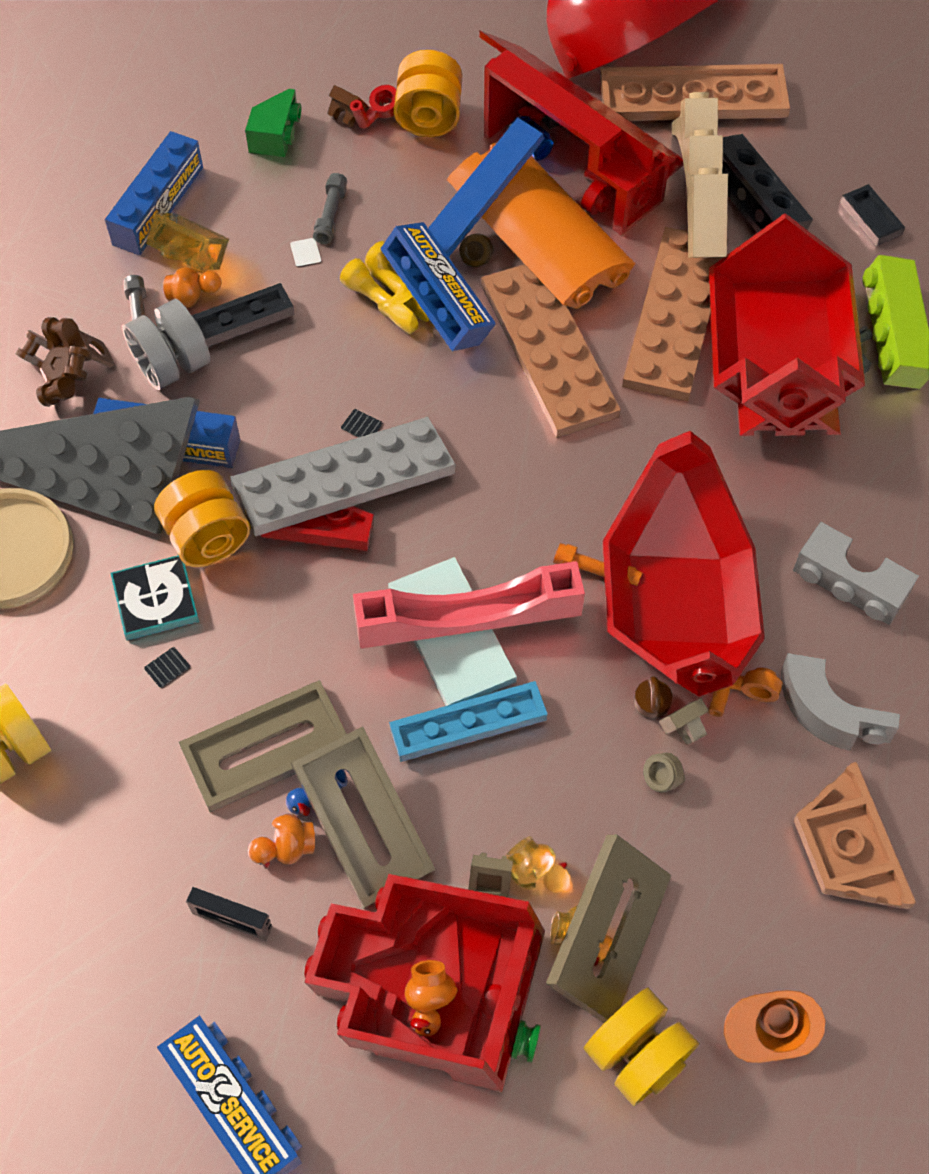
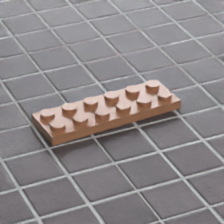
(658, 90)
(671, 321)
(550, 351)

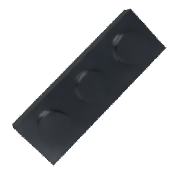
(244, 314)

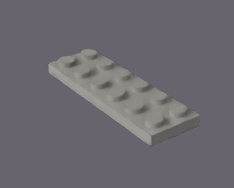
(342, 475)

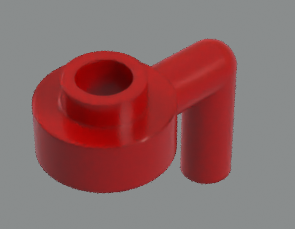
(378, 98)
(597, 195)

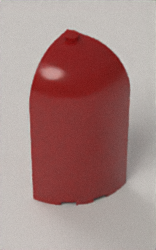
(600, 31)

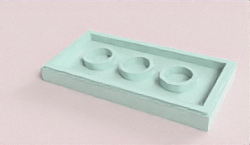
(463, 663)

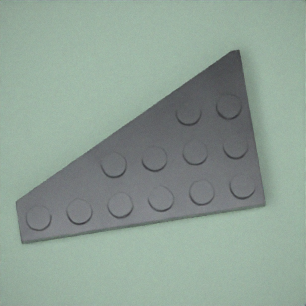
(103, 460)

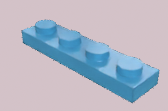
(468, 721)

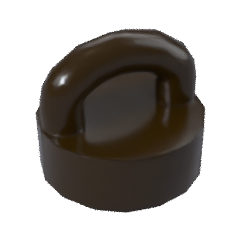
(476, 250)

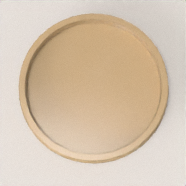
(33, 546)

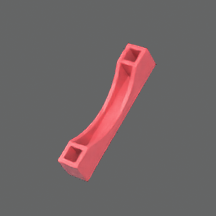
(401, 617)

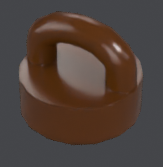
(653, 698)

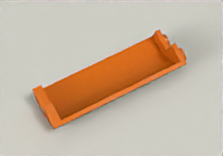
(551, 233)

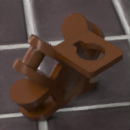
(66, 357)

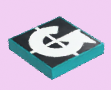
(154, 597)

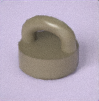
(663, 772)

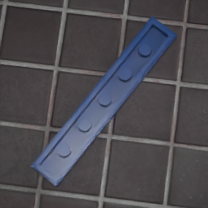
(485, 185)

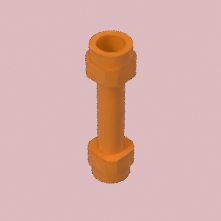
(568, 553)

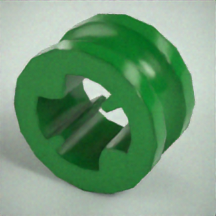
(526, 1041)

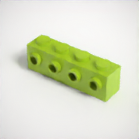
(898, 321)

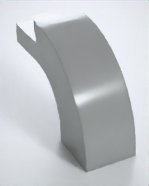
(826, 713)

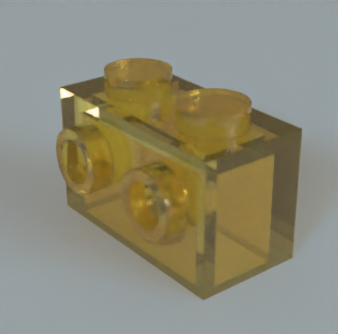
(187, 241)

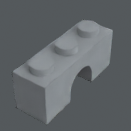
(875, 592)

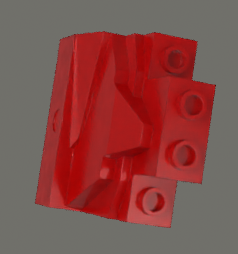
(486, 949)

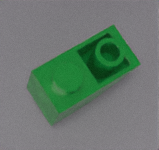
(272, 124)

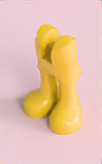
(358, 277)

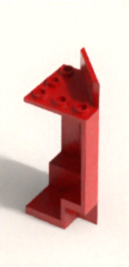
(617, 149)
(785, 331)

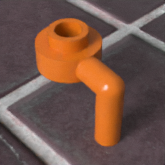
(757, 684)

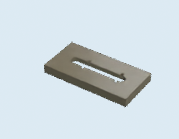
(212, 746)
(358, 757)
(574, 964)

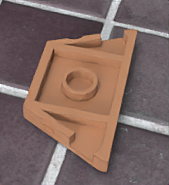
(851, 844)

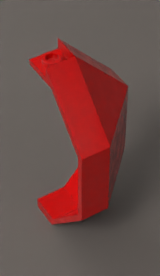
(699, 580)

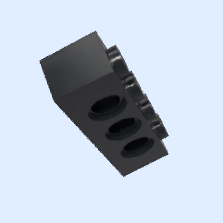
(756, 187)

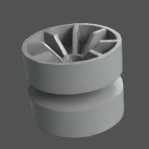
(171, 341)

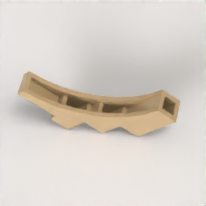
(705, 183)

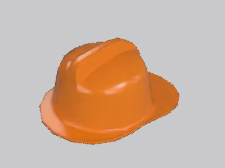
(774, 1026)

